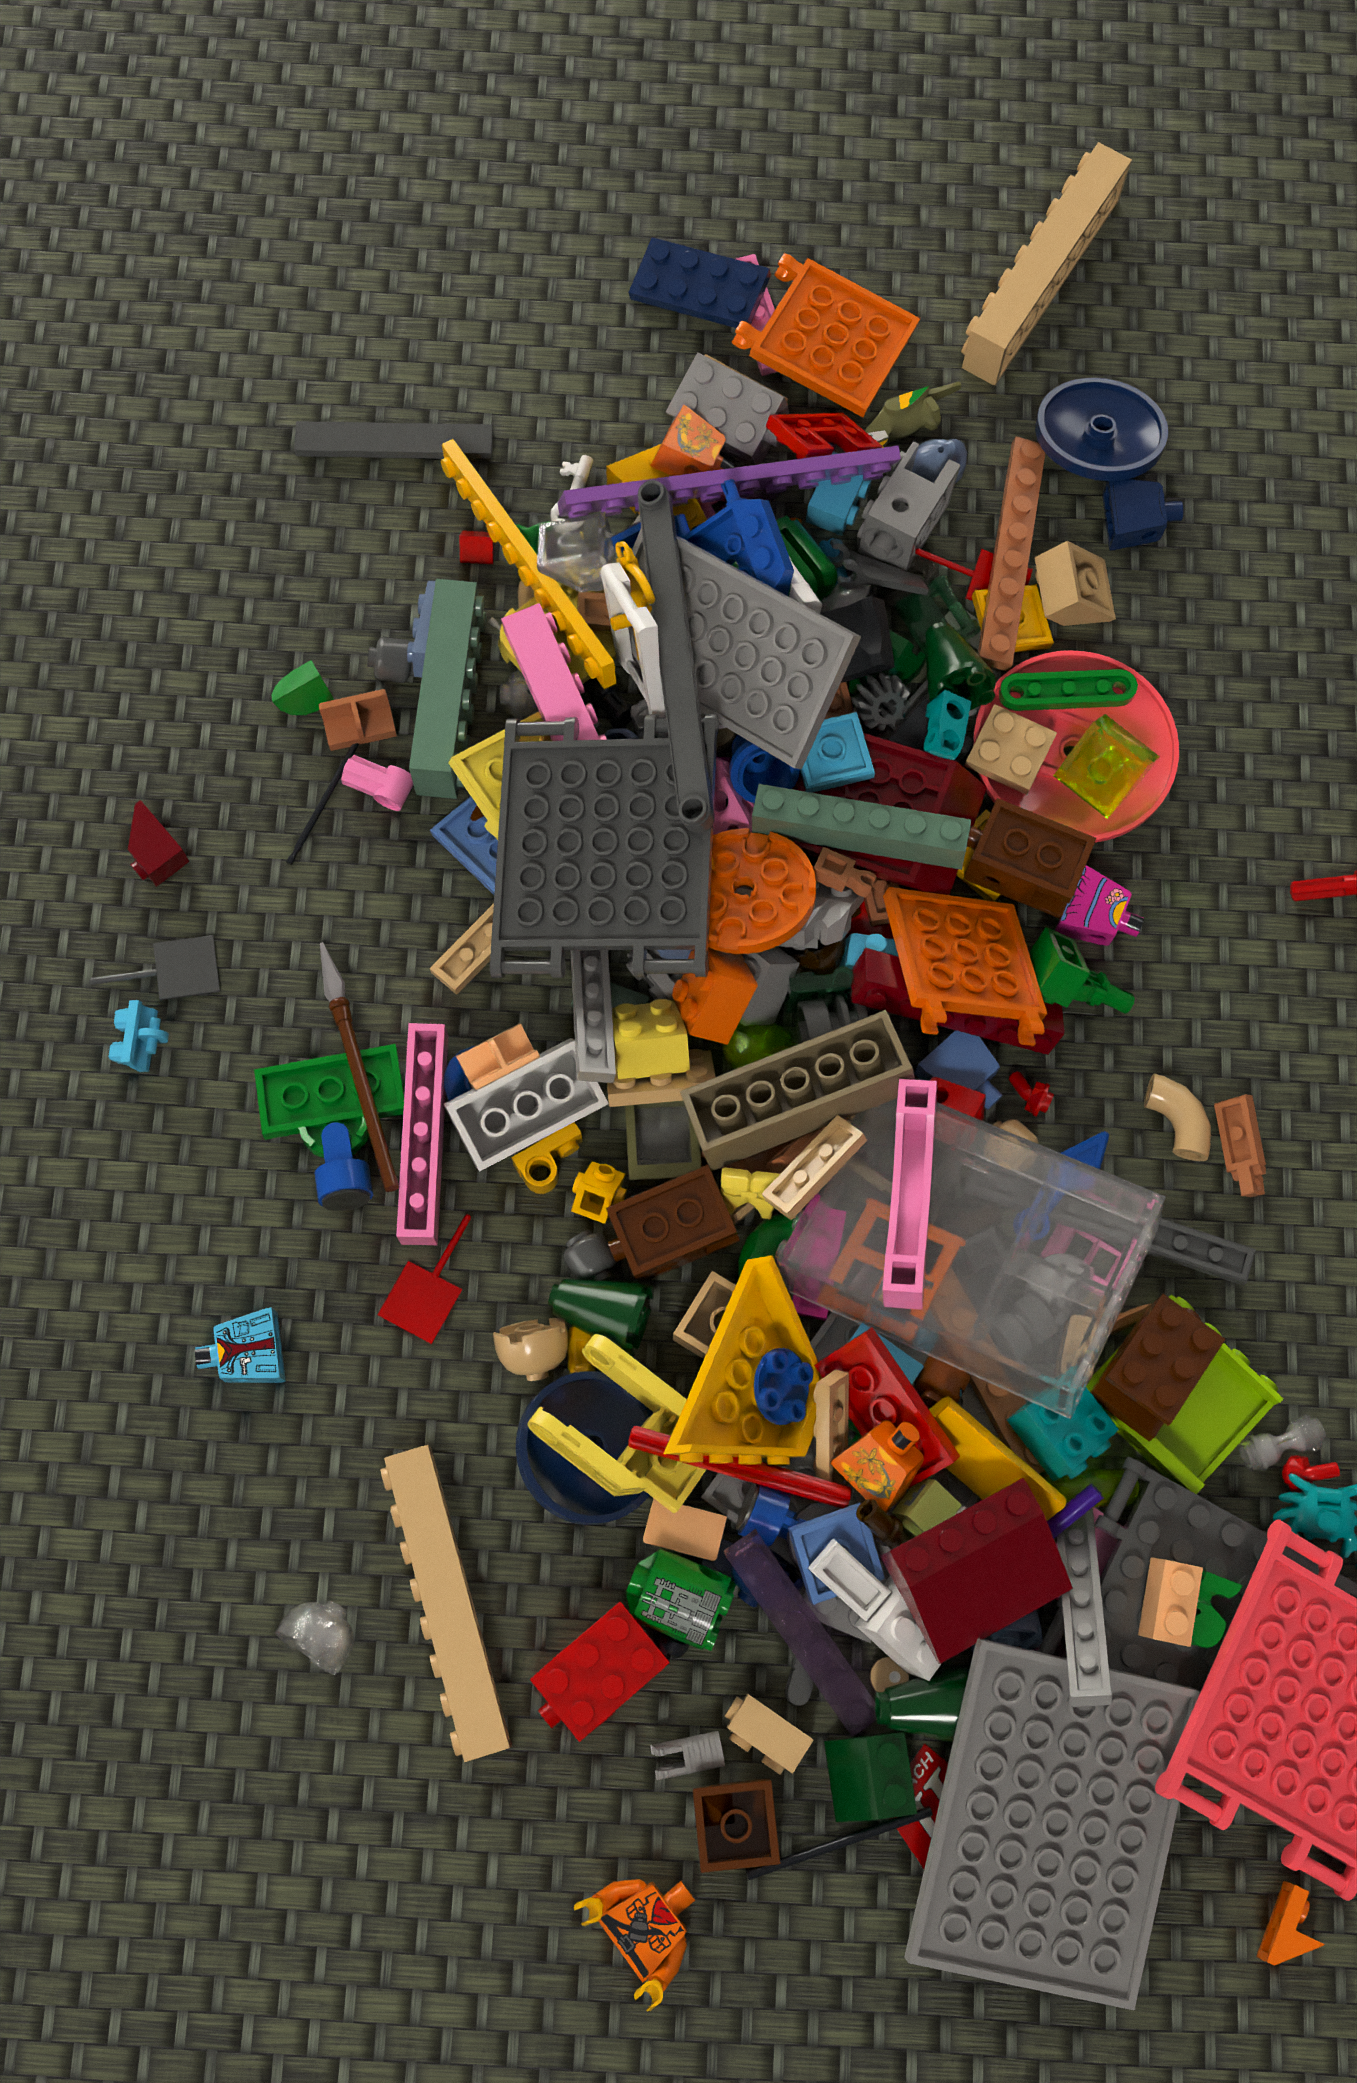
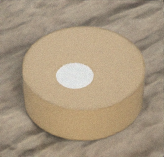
(886, 1674)

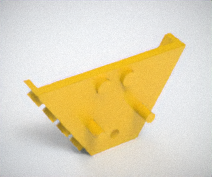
(721, 1407)

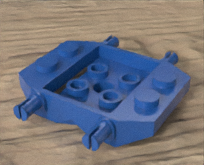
(744, 534)

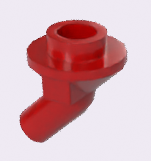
(1037, 1098)
(1301, 1467)

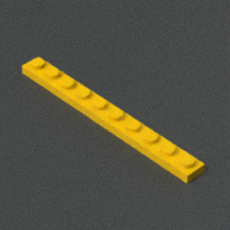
(518, 551)

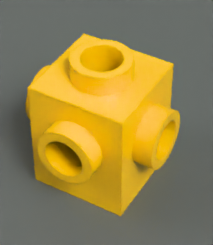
(597, 1190)

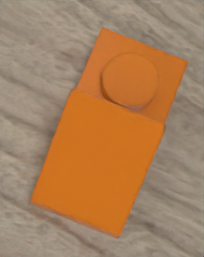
(1281, 1939)

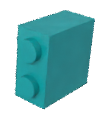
(1061, 1442)

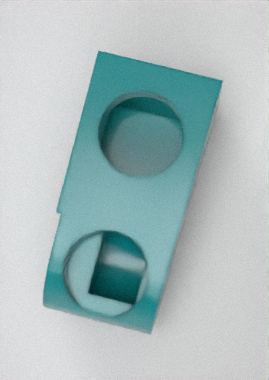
(946, 727)

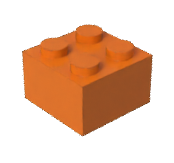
(715, 1003)

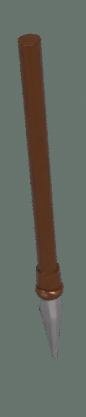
(339, 1006)

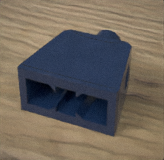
(1137, 512)

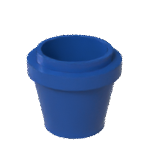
(749, 771)

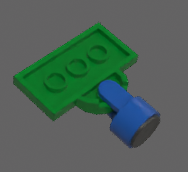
(324, 1108)

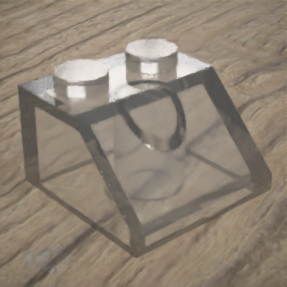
(576, 551)

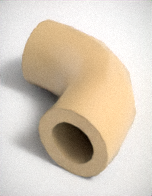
(1184, 1113)

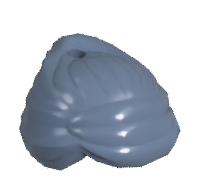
(935, 453)

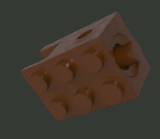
(1028, 858)
(671, 1225)
(1157, 1367)

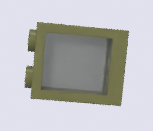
(660, 1143)

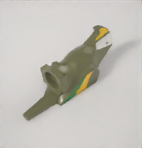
(909, 413)

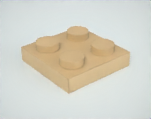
(1010, 749)

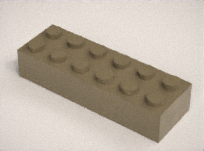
(797, 1090)

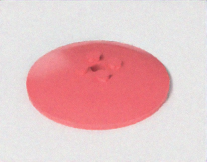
(1144, 717)

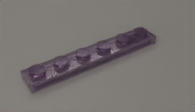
(802, 1631)

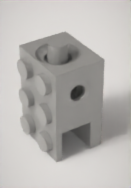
(732, 406)
(896, 530)

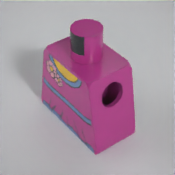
(1098, 911)

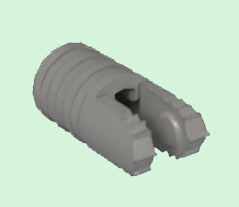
(699, 1753)

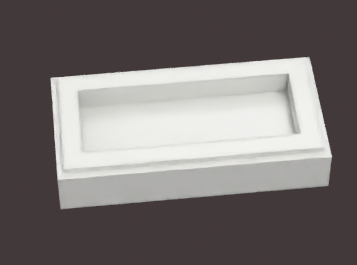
(849, 1580)

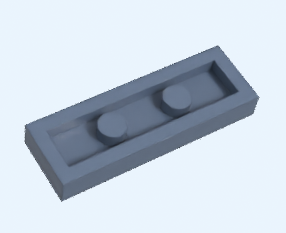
(417, 649)

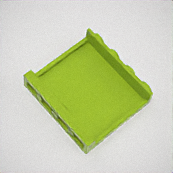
(1211, 1421)

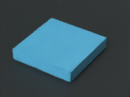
(837, 755)

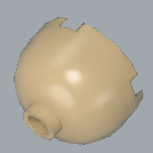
(532, 1347)

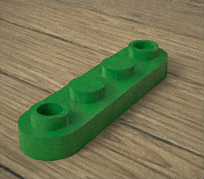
(1068, 689)

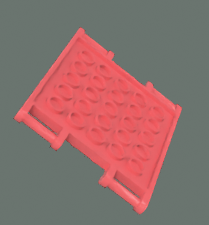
(1282, 1713)

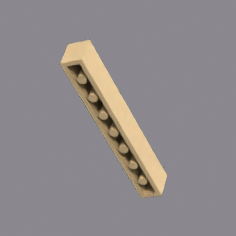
(447, 1604)

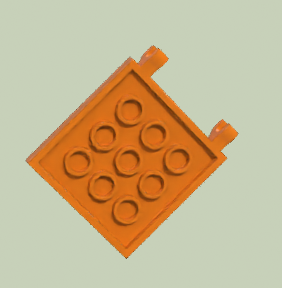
(830, 335)
(964, 959)

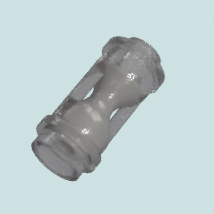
(1266, 1450)

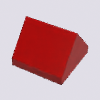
(476, 547)

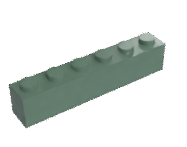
(861, 826)

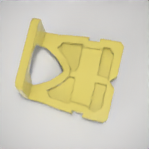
(742, 1187)

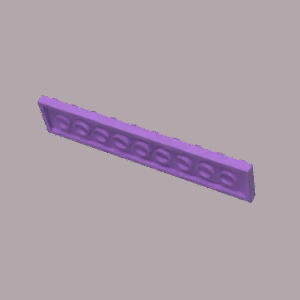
(707, 485)

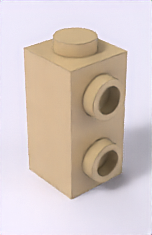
(768, 1732)

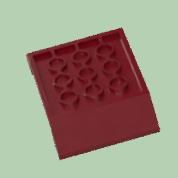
(913, 782)

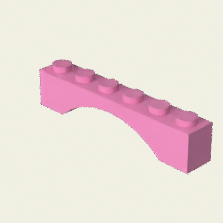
(910, 1195)

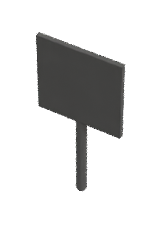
(181, 969)

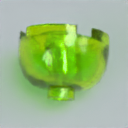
(755, 1043)

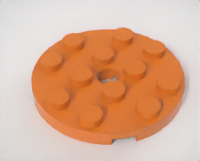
(780, 896)

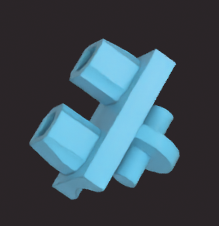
(140, 1036)

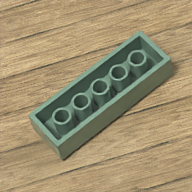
(447, 687)

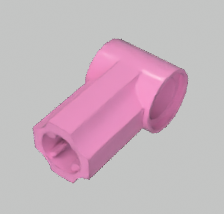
(386, 785)

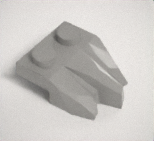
(830, 916)

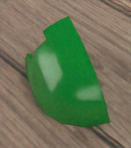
(301, 691)

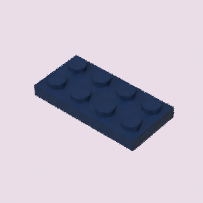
(699, 283)

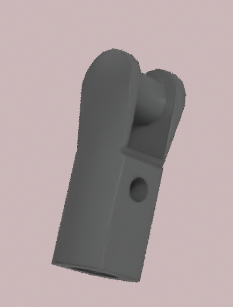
(798, 1685)

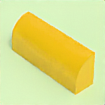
(987, 1462)

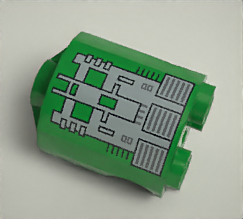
(679, 1598)

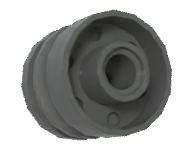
(816, 1019)

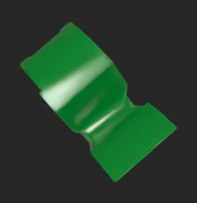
(1208, 1623)

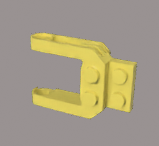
(634, 1470)

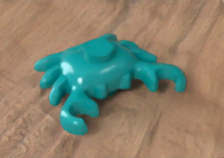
(1322, 1513)

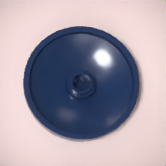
(1101, 429)
(603, 1415)

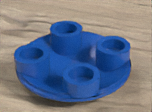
(782, 1386)

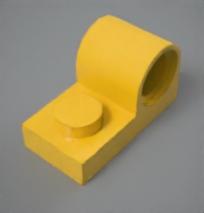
(561, 1143)

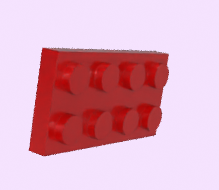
(884, 1393)

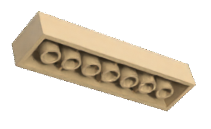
(1044, 263)

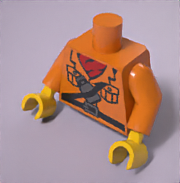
(644, 1929)

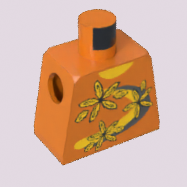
(690, 446)
(882, 1463)

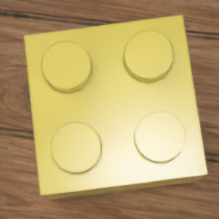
(649, 1039)

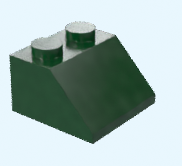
(870, 1777)

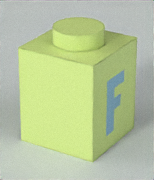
(925, 1507)

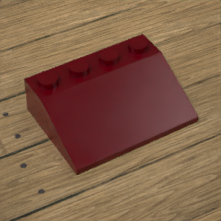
(979, 1570)

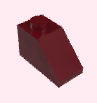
(153, 848)

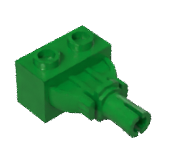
(1066, 977)

